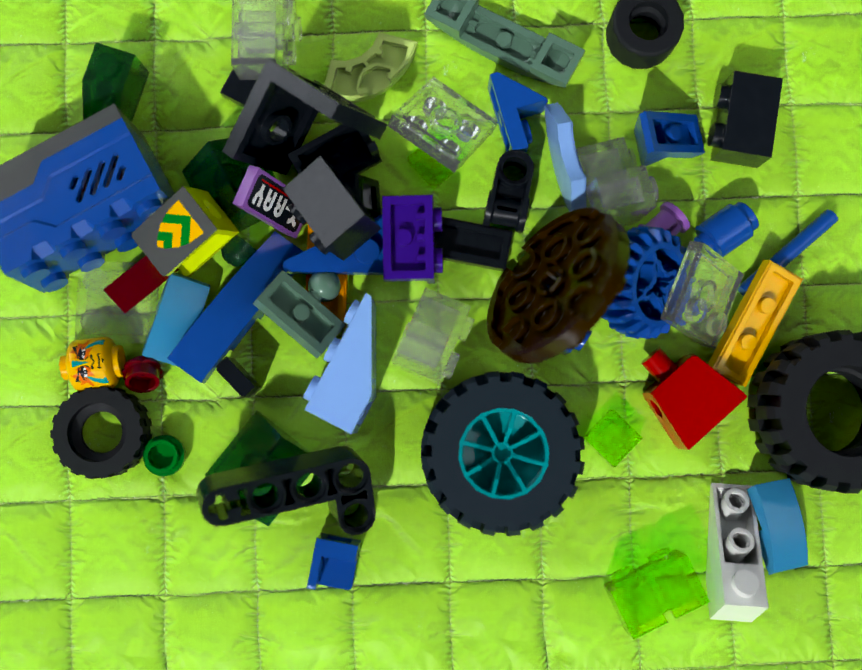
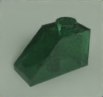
(111, 79)

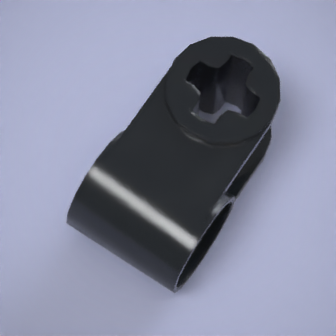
(509, 198)

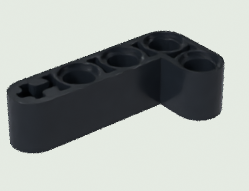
(286, 496)

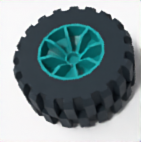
(502, 453)

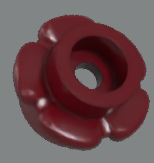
(142, 374)

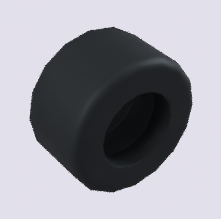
(638, 52)

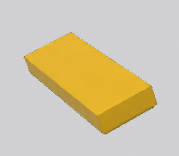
(754, 322)

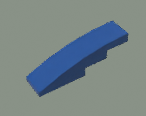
(231, 311)

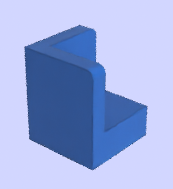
(334, 562)

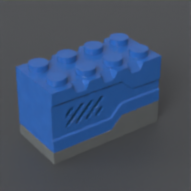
(77, 199)

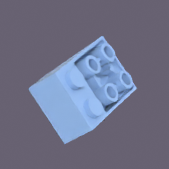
(349, 380)

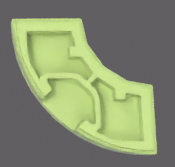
(372, 71)

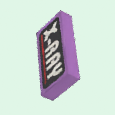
(266, 200)

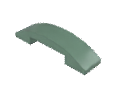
(505, 42)

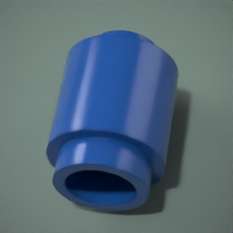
(727, 228)

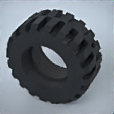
(783, 416)

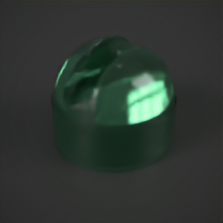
(237, 251)

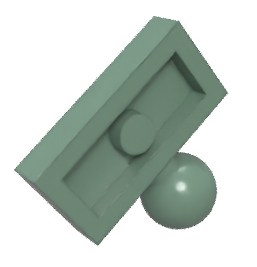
(301, 311)

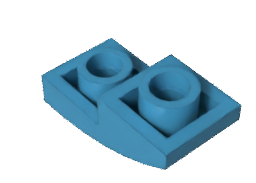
(175, 314)
(782, 525)

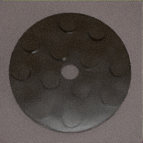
(559, 286)

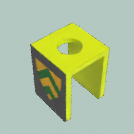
(184, 232)

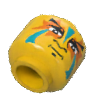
(93, 363)

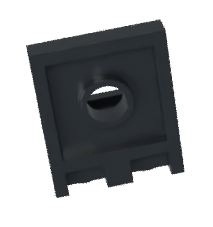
(295, 103)

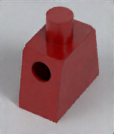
(688, 396)

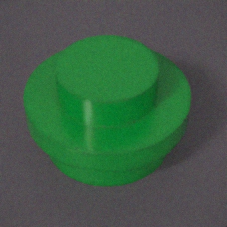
(164, 455)

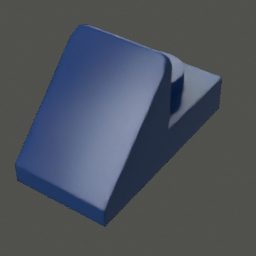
(511, 104)
(667, 136)

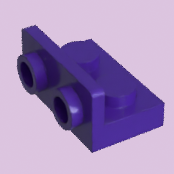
(409, 238)

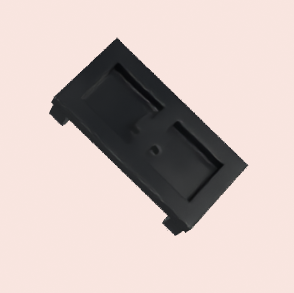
(342, 148)

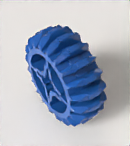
(649, 279)

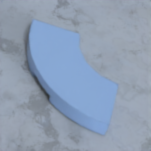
(564, 156)

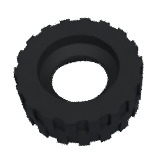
(69, 426)

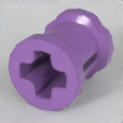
(670, 219)

